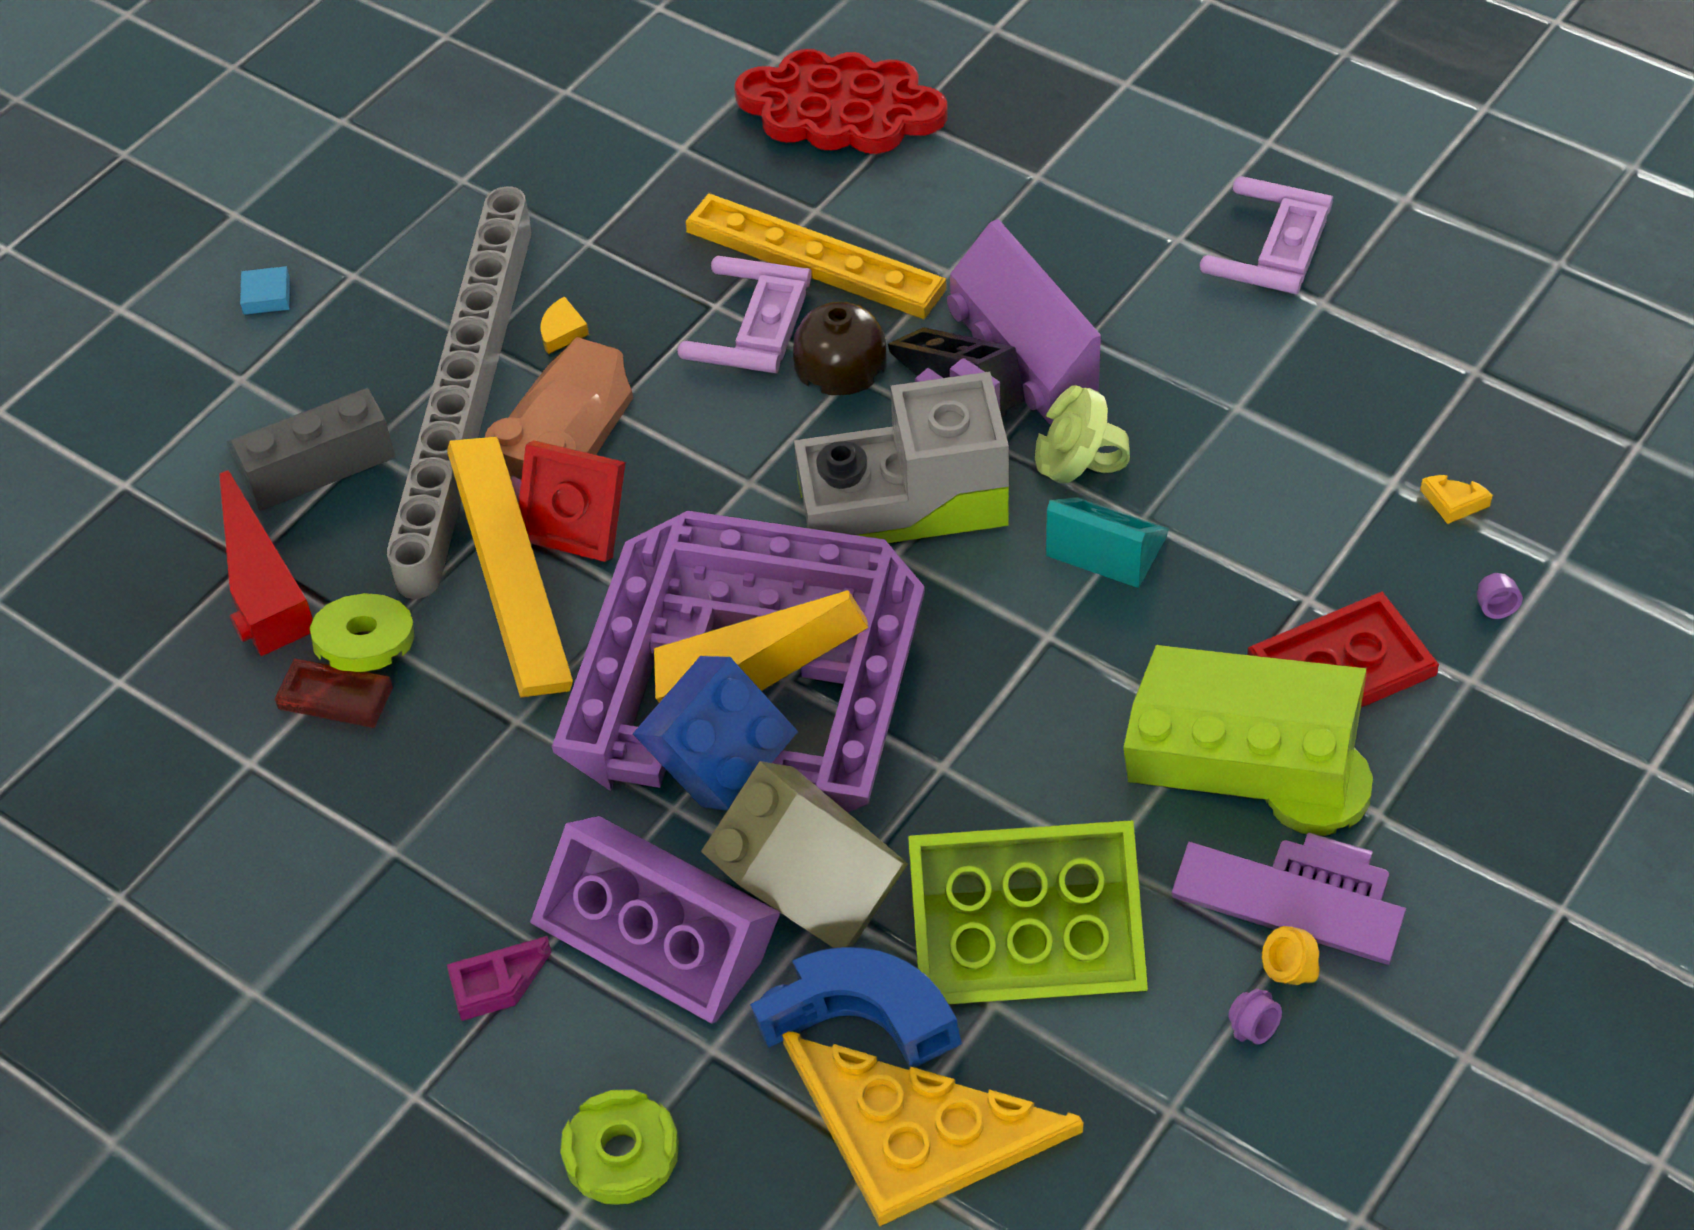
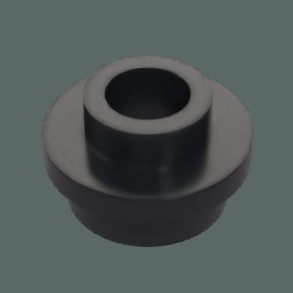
(842, 464)

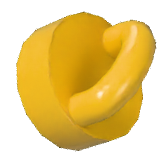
(1291, 956)

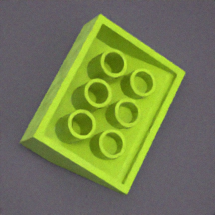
(1245, 726)
(1028, 912)

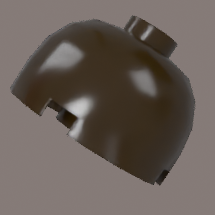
(839, 348)

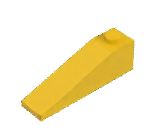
(766, 645)

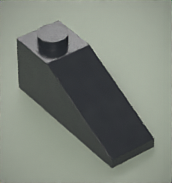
(942, 350)

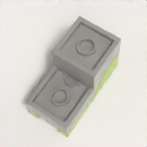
(925, 475)

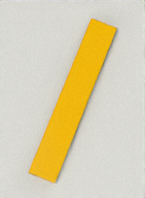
(828, 258)
(509, 567)

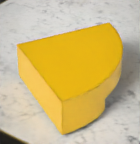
(561, 325)
(1454, 498)

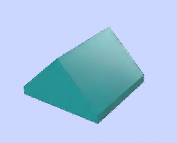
(1102, 539)

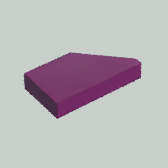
(497, 977)

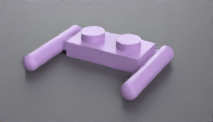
(1289, 242)
(767, 320)

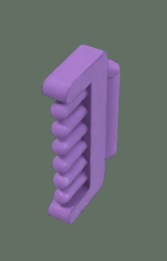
(1333, 861)

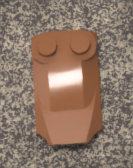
(568, 405)

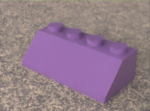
(1015, 303)
(653, 916)

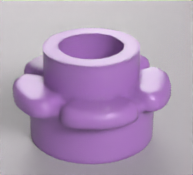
(1255, 1016)

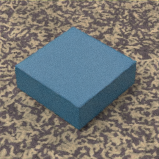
(265, 290)

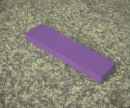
(1287, 899)

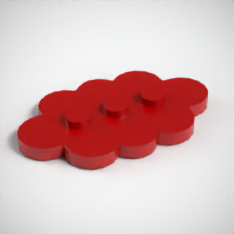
(841, 101)

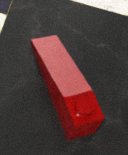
(263, 589)

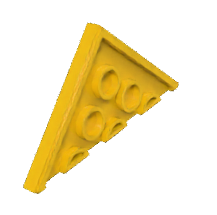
(917, 1131)

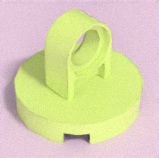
(1077, 434)

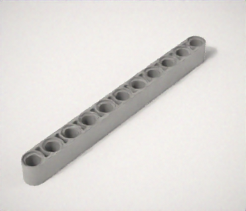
(459, 393)

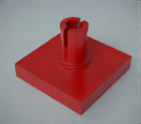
(571, 499)

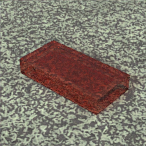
(333, 693)

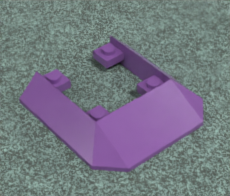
(720, 572)

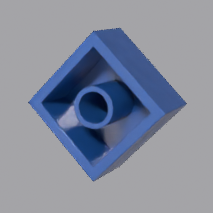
(714, 731)

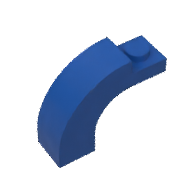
(864, 986)

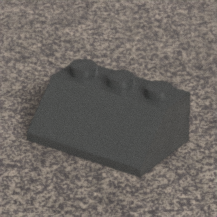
(312, 448)

